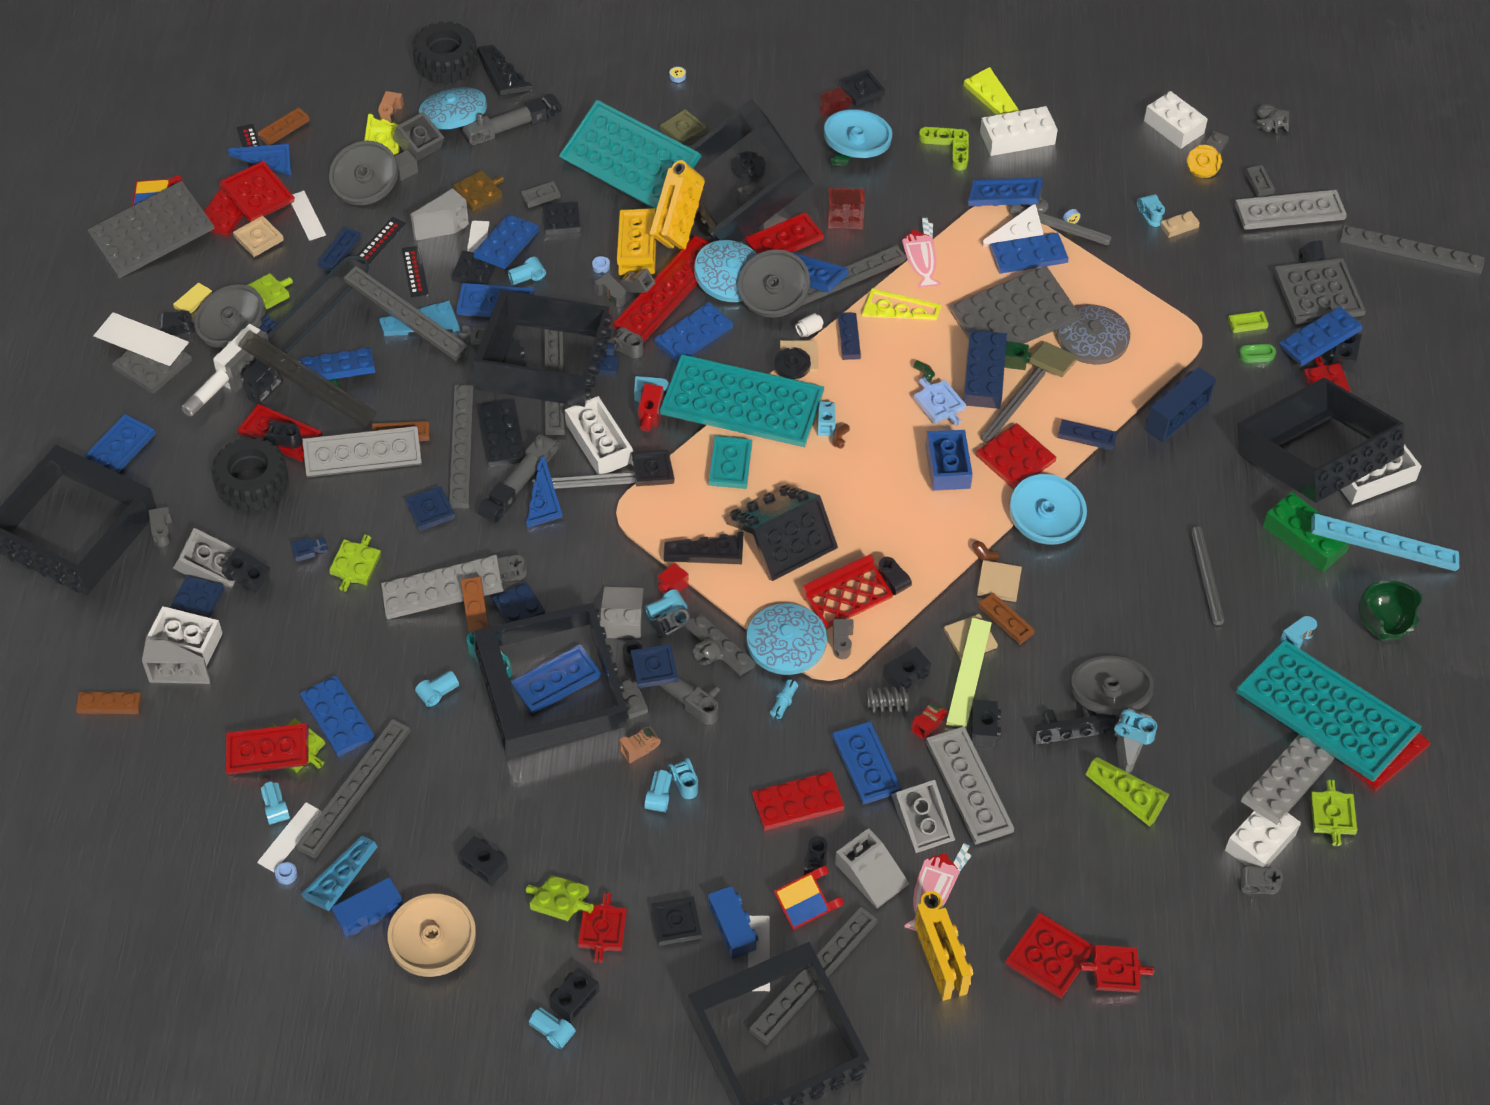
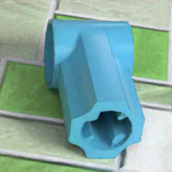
(531, 269)
(669, 600)
(433, 690)
(658, 796)
(274, 805)
(556, 1031)

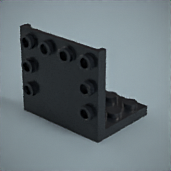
(787, 528)

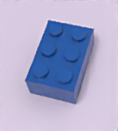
(948, 460)

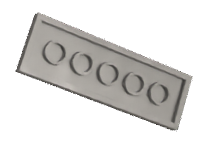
(1290, 209)
(362, 451)
(438, 587)
(1287, 779)
(969, 785)

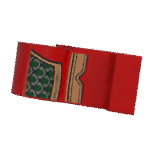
(928, 720)

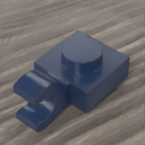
(267, 324)
(610, 362)
(305, 548)

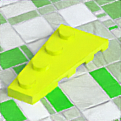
(990, 92)
(877, 310)

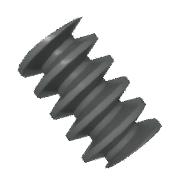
(887, 699)

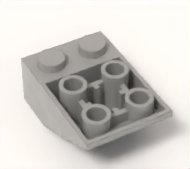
(871, 868)

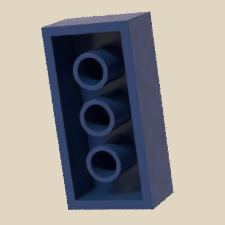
(985, 369)
(1180, 404)

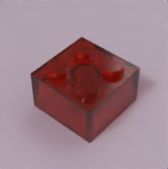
(846, 208)

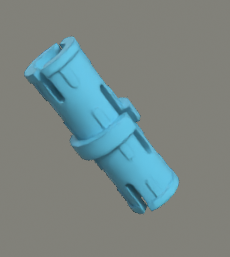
(784, 699)

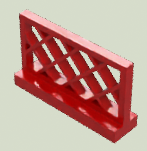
(836, 579)

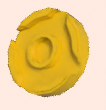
(1204, 161)

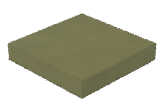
(683, 127)
(1053, 359)

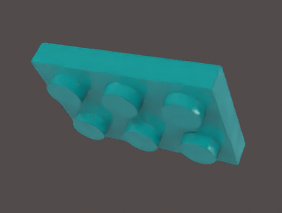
(730, 462)

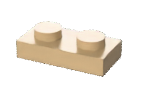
(1179, 224)

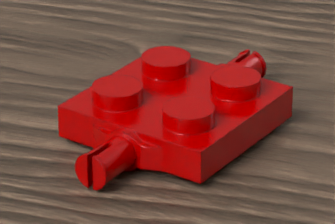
(1331, 372)
(603, 928)
(1116, 968)

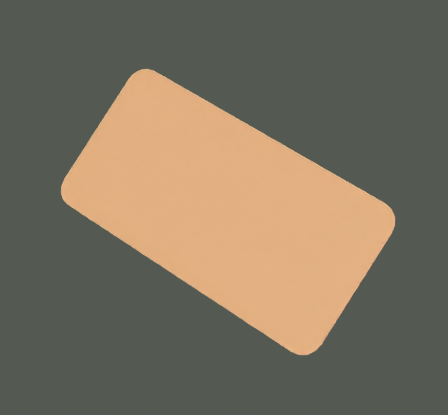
(880, 480)

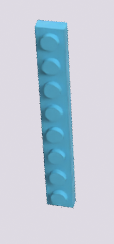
(1385, 542)

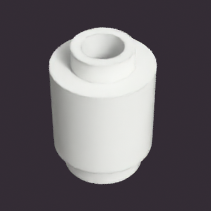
(809, 325)

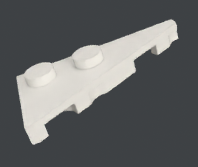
(1023, 226)

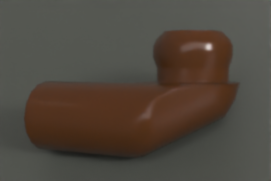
(837, 440)
(983, 553)

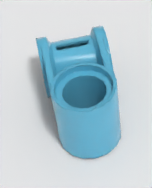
(1151, 209)
(1135, 727)
(684, 775)

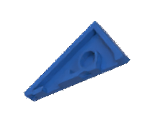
(275, 156)
(544, 503)

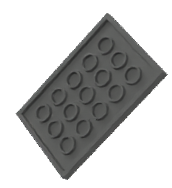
(150, 229)
(1020, 307)

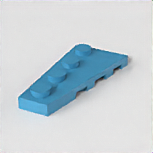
(440, 313)
(338, 876)

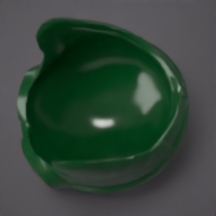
(1390, 609)

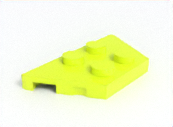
(382, 132)

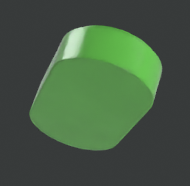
(1257, 353)

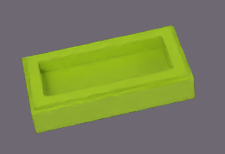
(1247, 321)

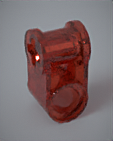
(834, 101)

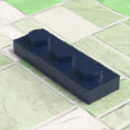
(339, 249)
(849, 336)
(1087, 435)

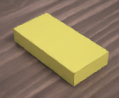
(193, 298)

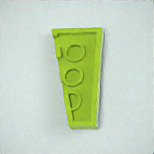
(1133, 793)

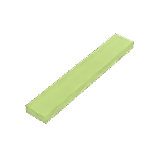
(968, 673)

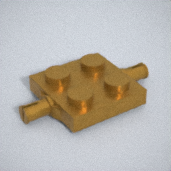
(479, 190)

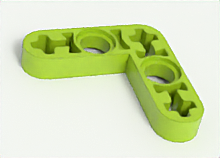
(956, 142)

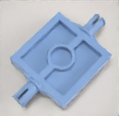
(939, 401)

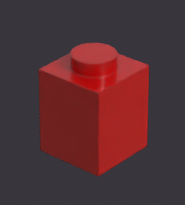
(673, 578)

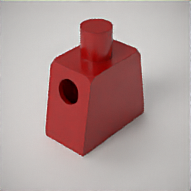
(650, 406)

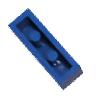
(367, 907)
(732, 922)

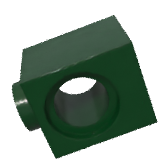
(1017, 356)

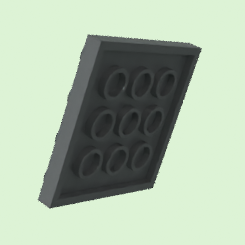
(1317, 289)

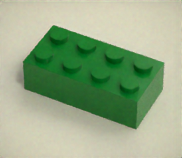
(1292, 525)

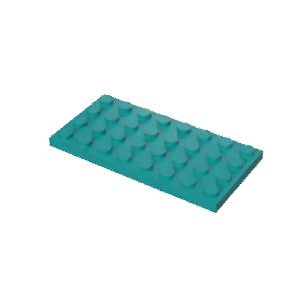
(625, 153)
(742, 400)
(1329, 710)

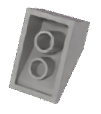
(440, 217)
(204, 558)
(622, 612)
(172, 664)
(1128, 749)
(923, 816)

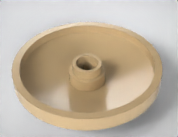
(431, 935)

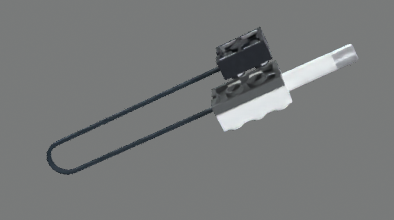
(239, 368)

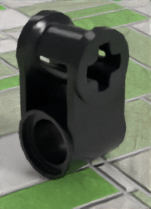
(1312, 252)
(174, 323)
(284, 434)
(893, 575)
(669, 622)
(816, 858)

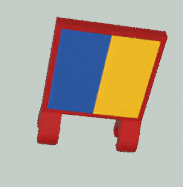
(148, 188)
(804, 900)

